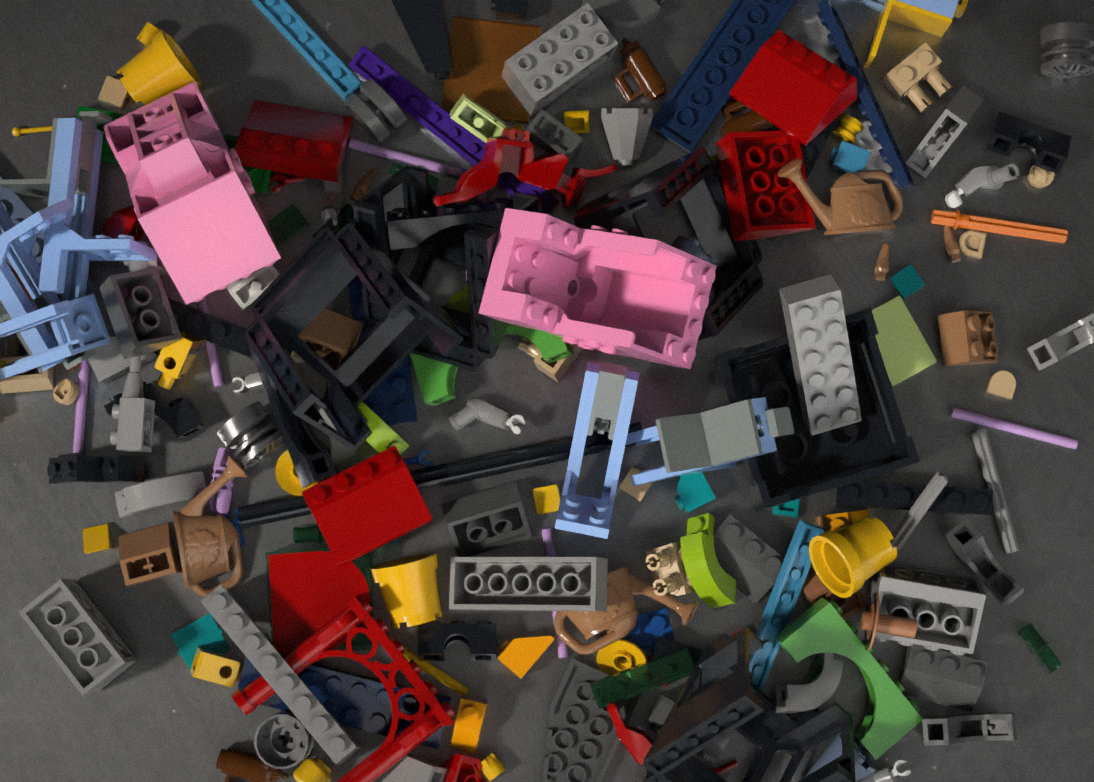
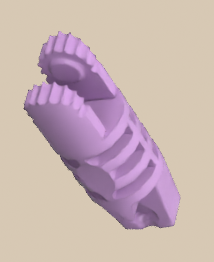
(221, 500)

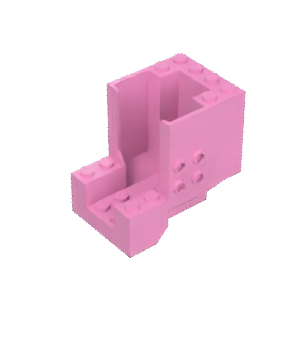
(191, 193)
(598, 288)

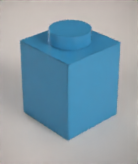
(848, 158)

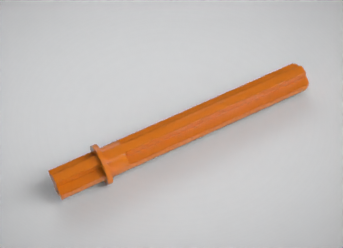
(998, 225)

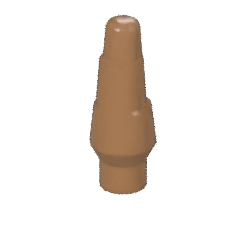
(362, 186)
(951, 245)
(882, 264)

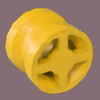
(847, 129)

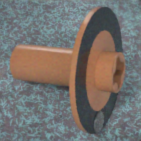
(875, 622)

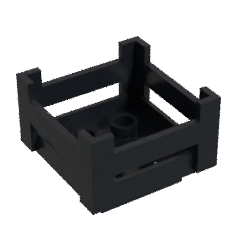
(825, 460)

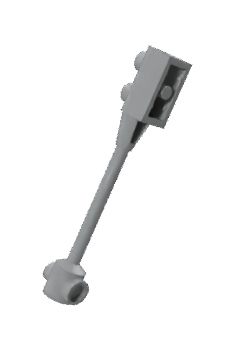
(134, 411)

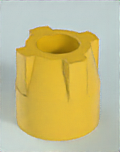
(147, 33)
(491, 766)

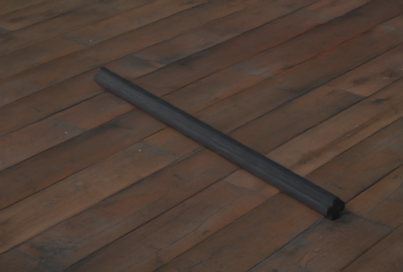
(447, 474)

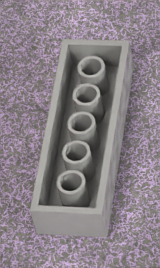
(821, 354)
(528, 584)

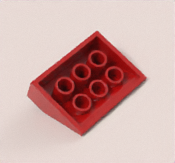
(794, 87)
(294, 140)
(756, 197)
(367, 506)

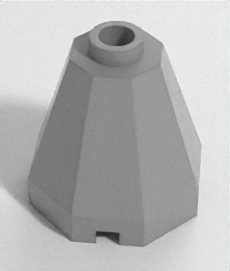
(626, 132)

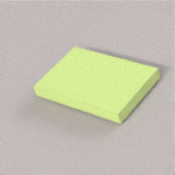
(900, 341)

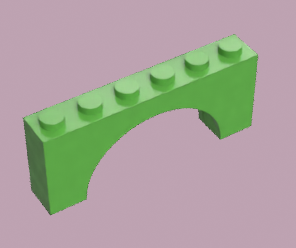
(438, 378)
(888, 710)

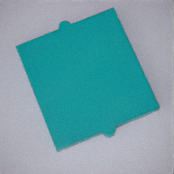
(200, 633)

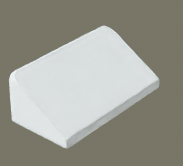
(249, 289)

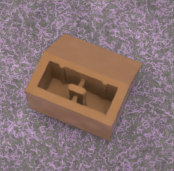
(331, 335)
(967, 338)
(148, 555)

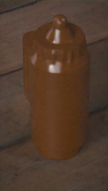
(643, 72)
(744, 123)
(246, 766)

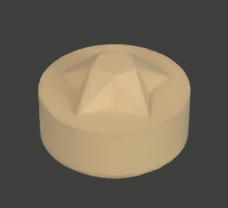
(1039, 177)
(66, 391)

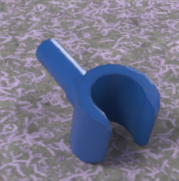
(417, 459)
(236, 522)

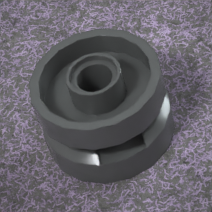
(375, 110)

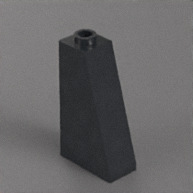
(429, 34)

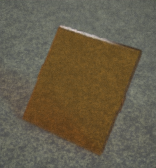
(479, 59)

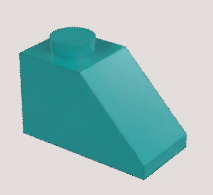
(692, 492)

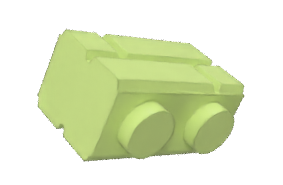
(477, 119)

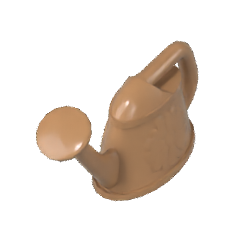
(853, 202)
(206, 539)
(620, 613)

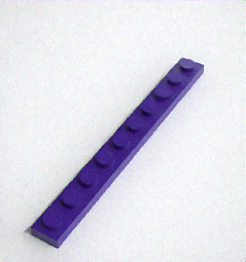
(438, 121)

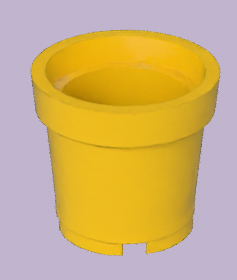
(157, 70)
(851, 555)
(409, 588)

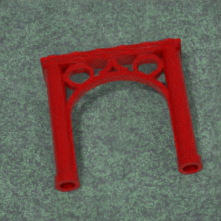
(316, 647)

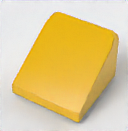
(546, 499)
(97, 539)

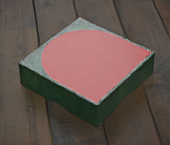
(310, 590)

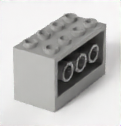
(559, 59)
(942, 603)
(78, 636)

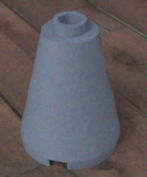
(834, 750)

